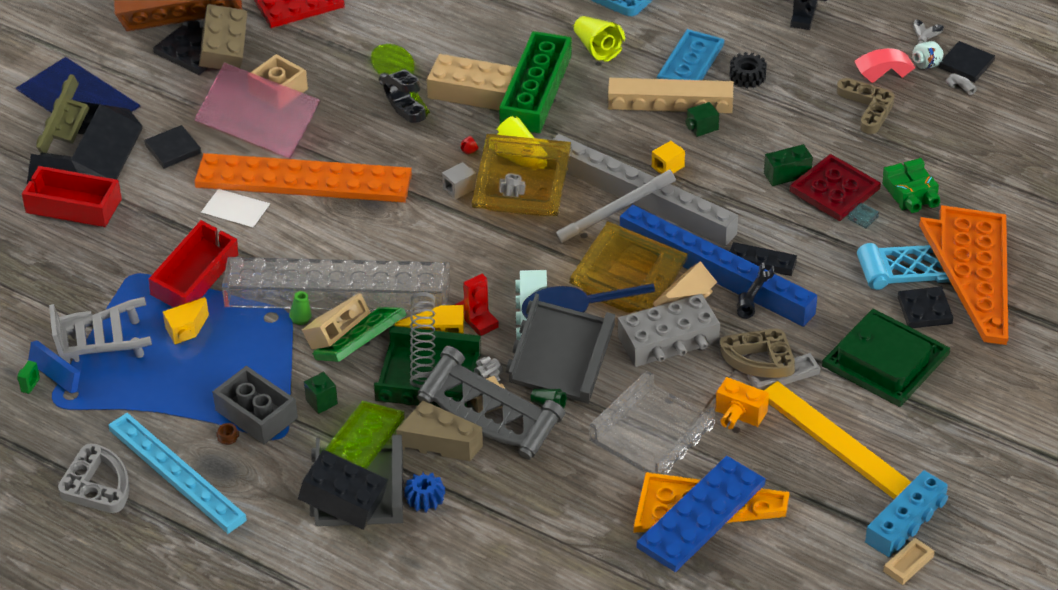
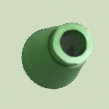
(300, 309)

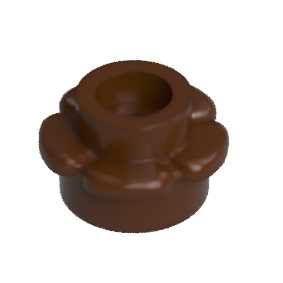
(227, 434)

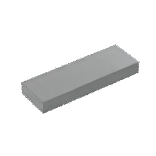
(804, 367)

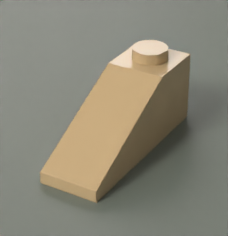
(693, 282)
(336, 322)

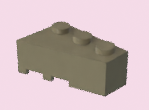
(440, 432)

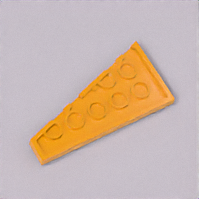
(664, 491)

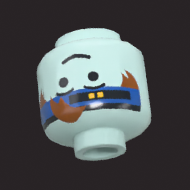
(927, 55)

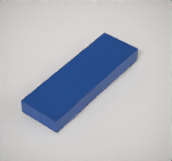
(54, 366)

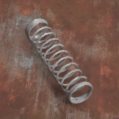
(415, 305)

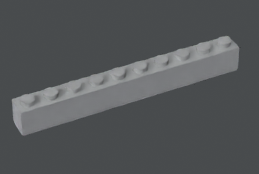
(667, 202)

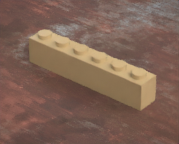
(668, 94)

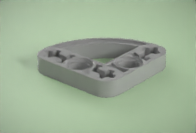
(114, 498)

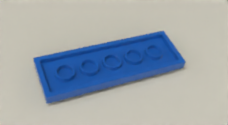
(700, 513)

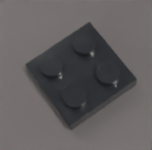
(925, 307)

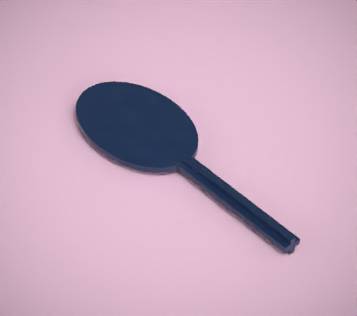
(578, 300)

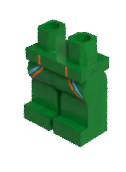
(911, 185)

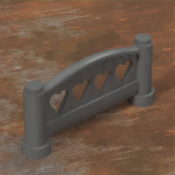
(536, 420)

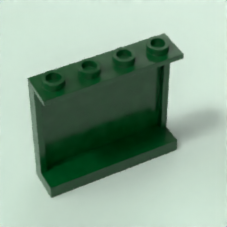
(395, 375)

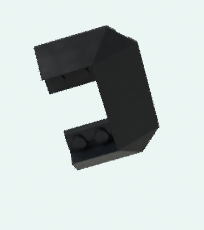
(105, 144)

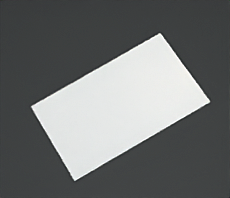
(235, 208)

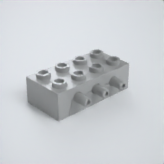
(668, 330)

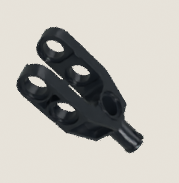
(398, 89)

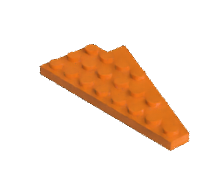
(974, 257)

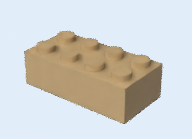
(469, 81)

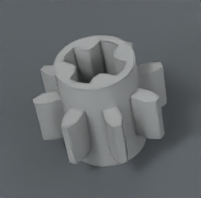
(512, 185)
(488, 367)

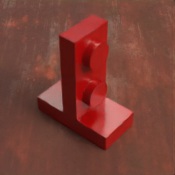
(476, 306)

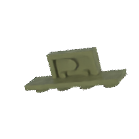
(65, 118)

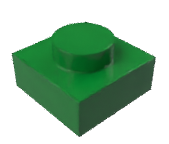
(28, 377)

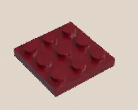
(834, 187)

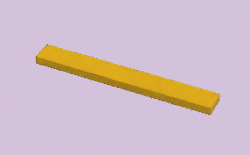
(836, 440)

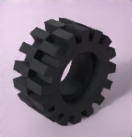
(747, 70)

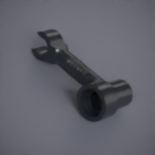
(745, 303)

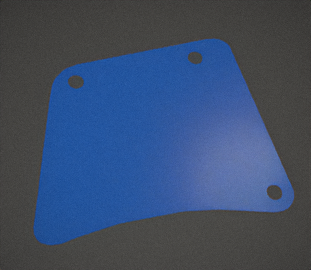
(181, 375)

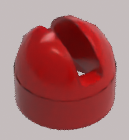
(469, 145)

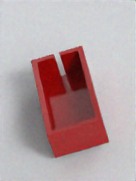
(72, 196)
(193, 265)

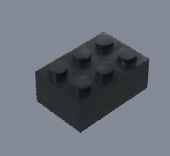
(342, 489)

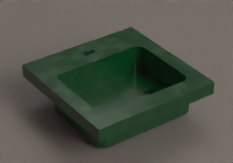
(886, 357)

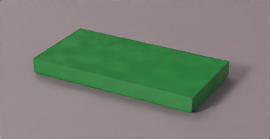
(360, 334)

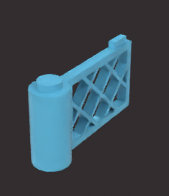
(879, 268)

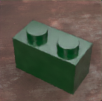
(787, 164)

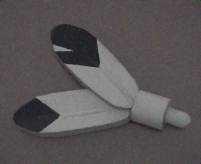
(923, 33)

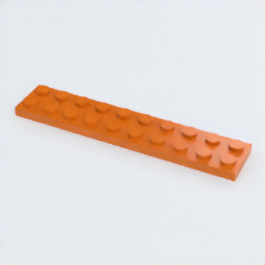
(303, 177)

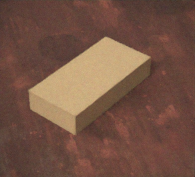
(908, 561)

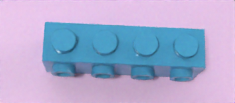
(906, 513)

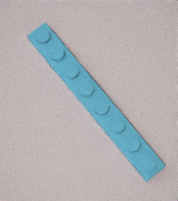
(177, 473)

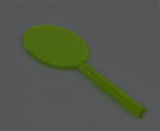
(391, 59)

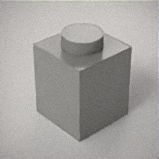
(459, 180)

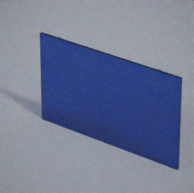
(47, 87)

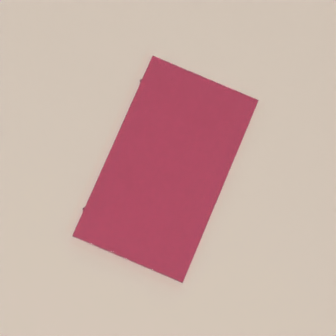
(257, 110)

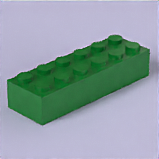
(537, 79)

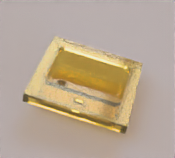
(537, 161)
(627, 260)

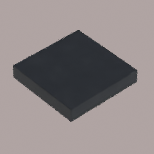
(966, 61)
(172, 146)

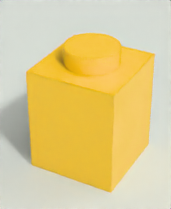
(668, 157)

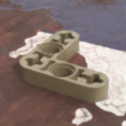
(883, 102)

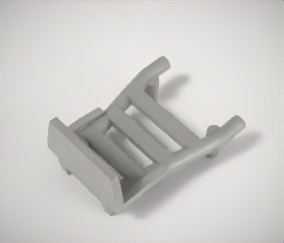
(76, 323)

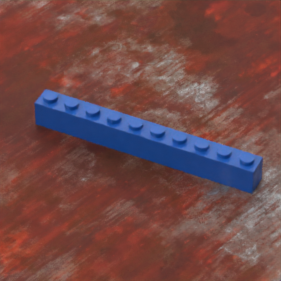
(726, 268)

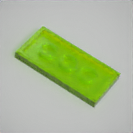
(365, 433)

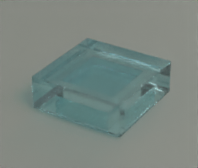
(863, 215)

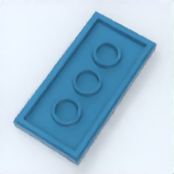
(692, 57)

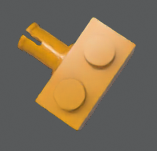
(741, 403)

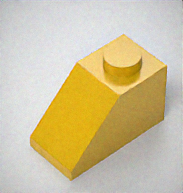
(186, 320)

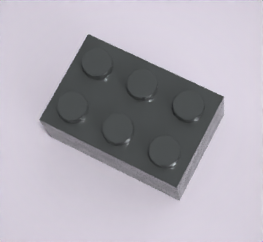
(255, 404)

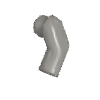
(963, 82)

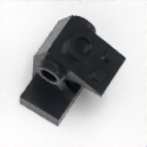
(801, 17)

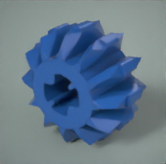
(424, 492)

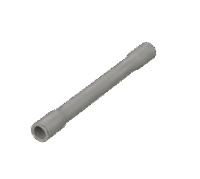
(655, 184)

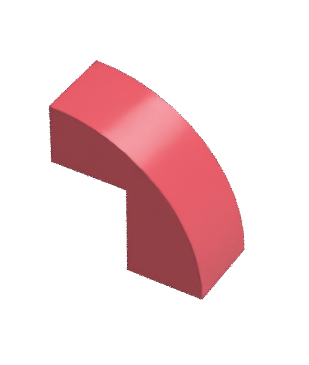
(880, 61)

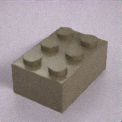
(223, 37)

